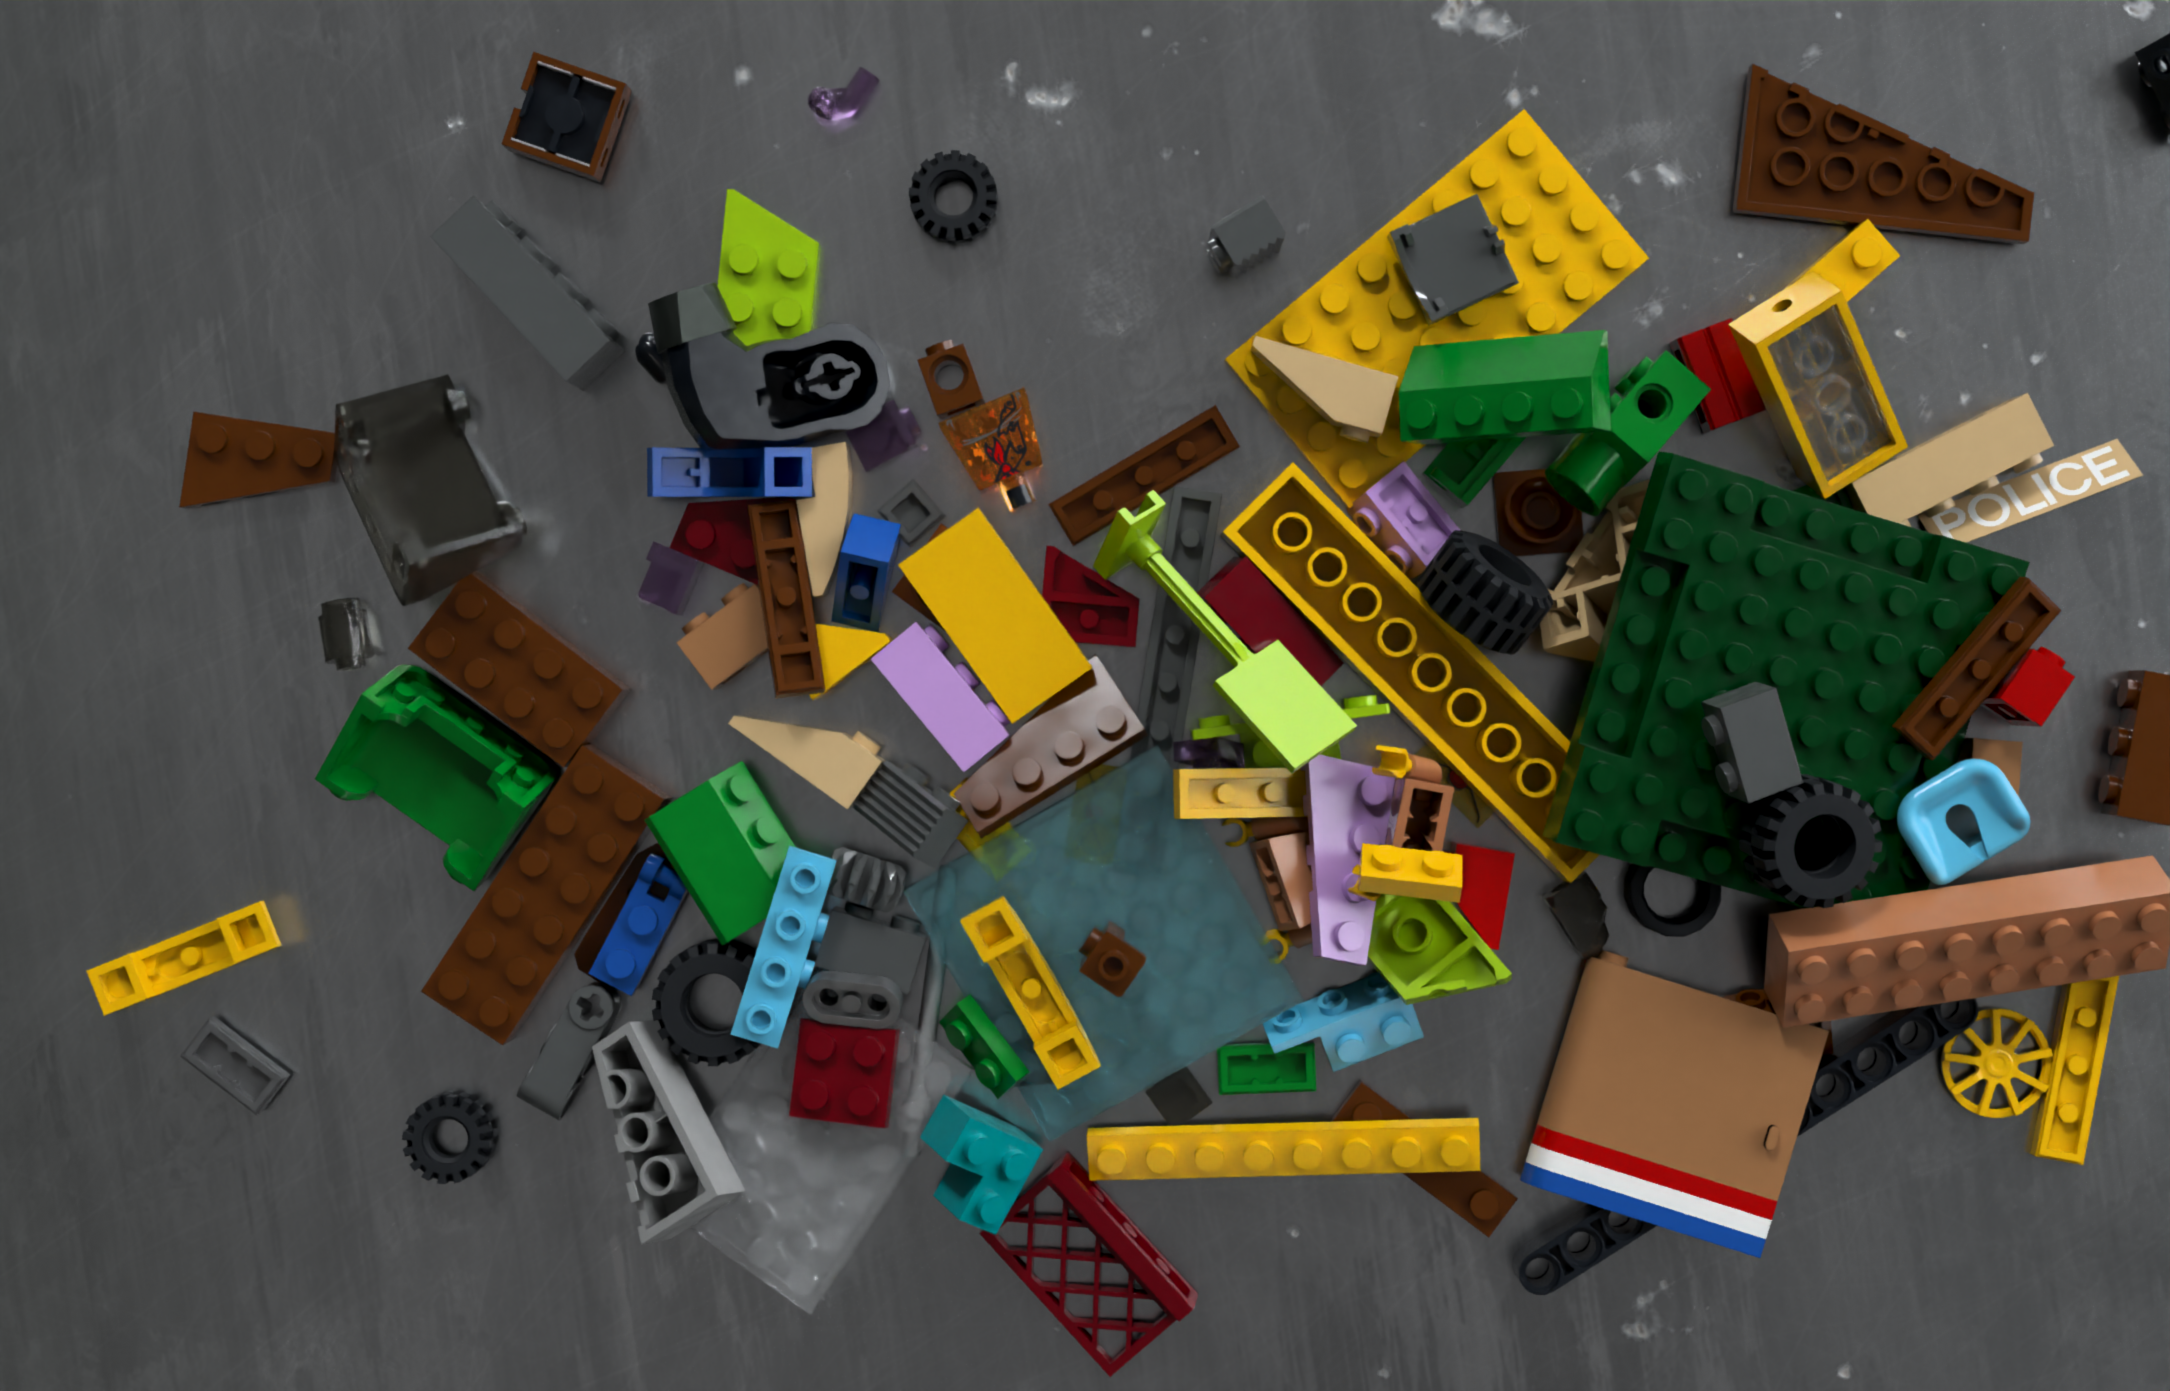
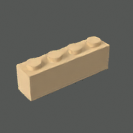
(1953, 462)

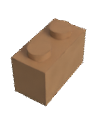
(728, 639)

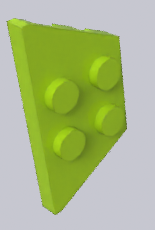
(766, 273)
(1430, 950)

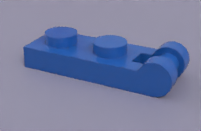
(639, 927)

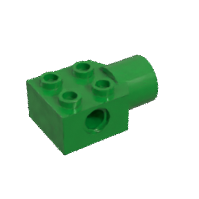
(1647, 412)

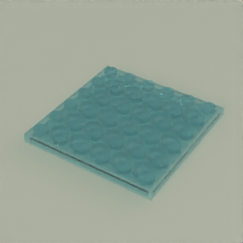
(1159, 878)

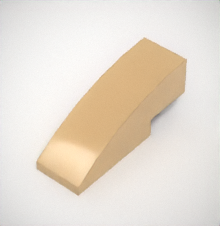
(827, 515)

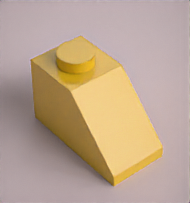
(845, 652)

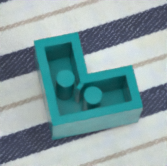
(986, 1160)

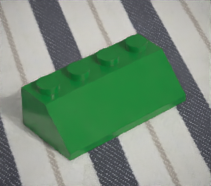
(1506, 388)

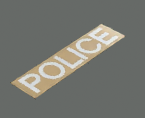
(2035, 493)

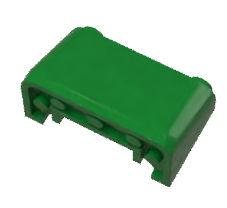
(440, 767)

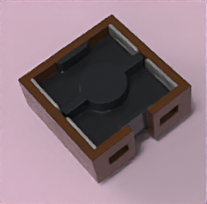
(567, 117)

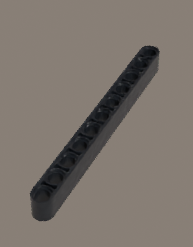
(1850, 1085)

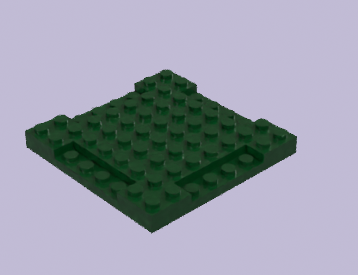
(1781, 592)

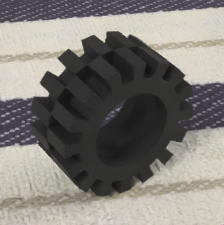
(949, 167)
(421, 1144)

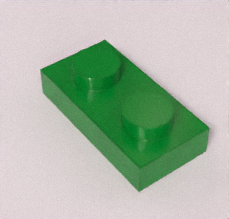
(983, 1046)

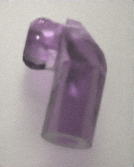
(843, 102)

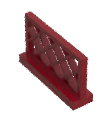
(1124, 1242)

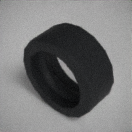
(1675, 927)

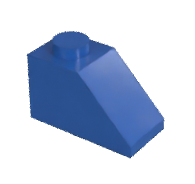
(865, 572)

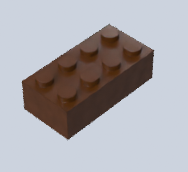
(519, 668)

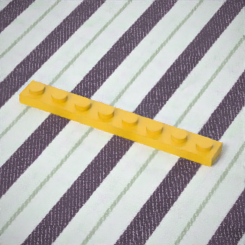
(1284, 1149)

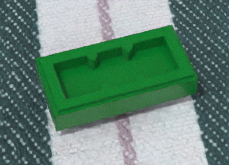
(1257, 1070)

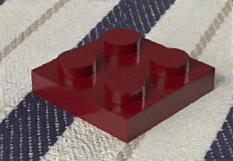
(844, 1074)

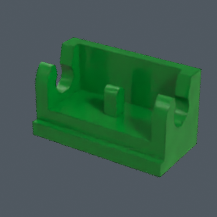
(1468, 466)

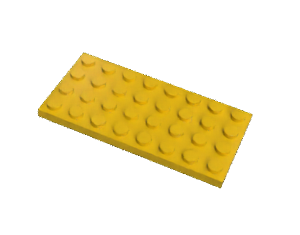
(1364, 312)

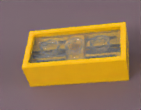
(1818, 384)

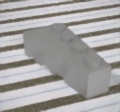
(663, 1131)

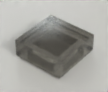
(1179, 1097)

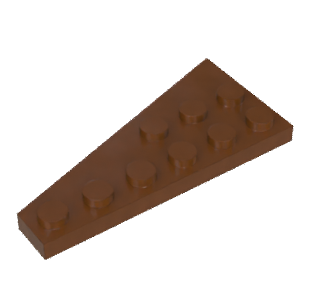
(1844, 167)

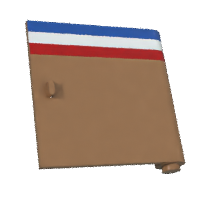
(1670, 1106)

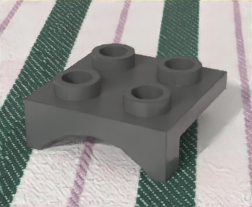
(1452, 259)

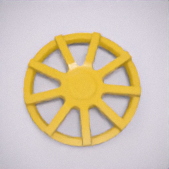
(1998, 1064)

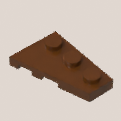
(249, 458)

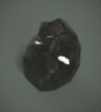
(1580, 914)

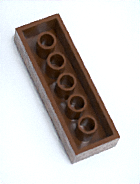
(546, 894)

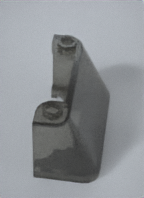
(422, 487)

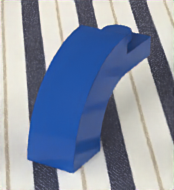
(729, 472)

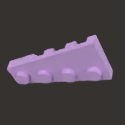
(1343, 810)

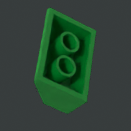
(725, 849)

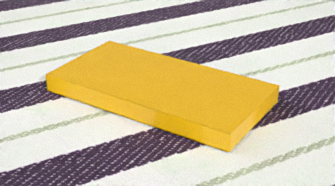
(995, 615)

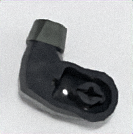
(767, 390)

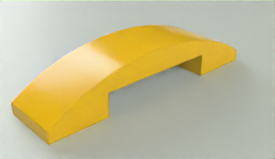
(184, 958)
(1032, 991)

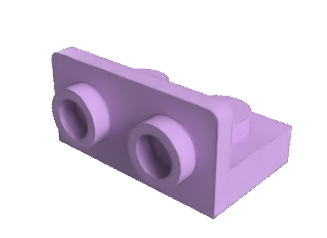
(1403, 520)

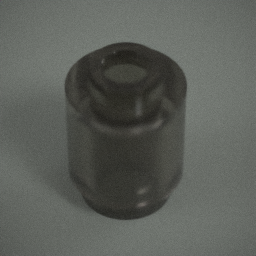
(345, 634)

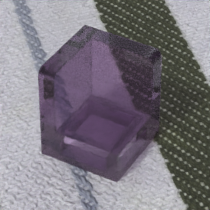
(670, 578)

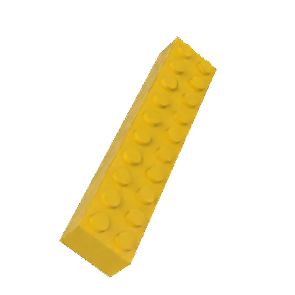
(1410, 656)

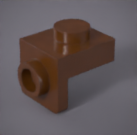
(1110, 959)

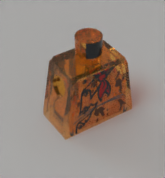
(998, 446)

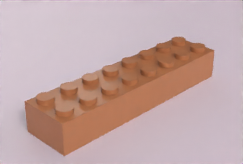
(1968, 941)

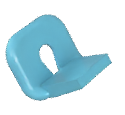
(1990, 797)

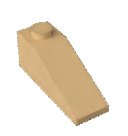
(1338, 390)
(824, 757)

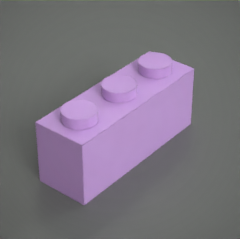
(942, 694)

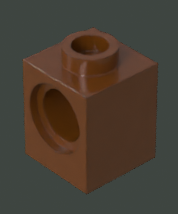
(952, 401)

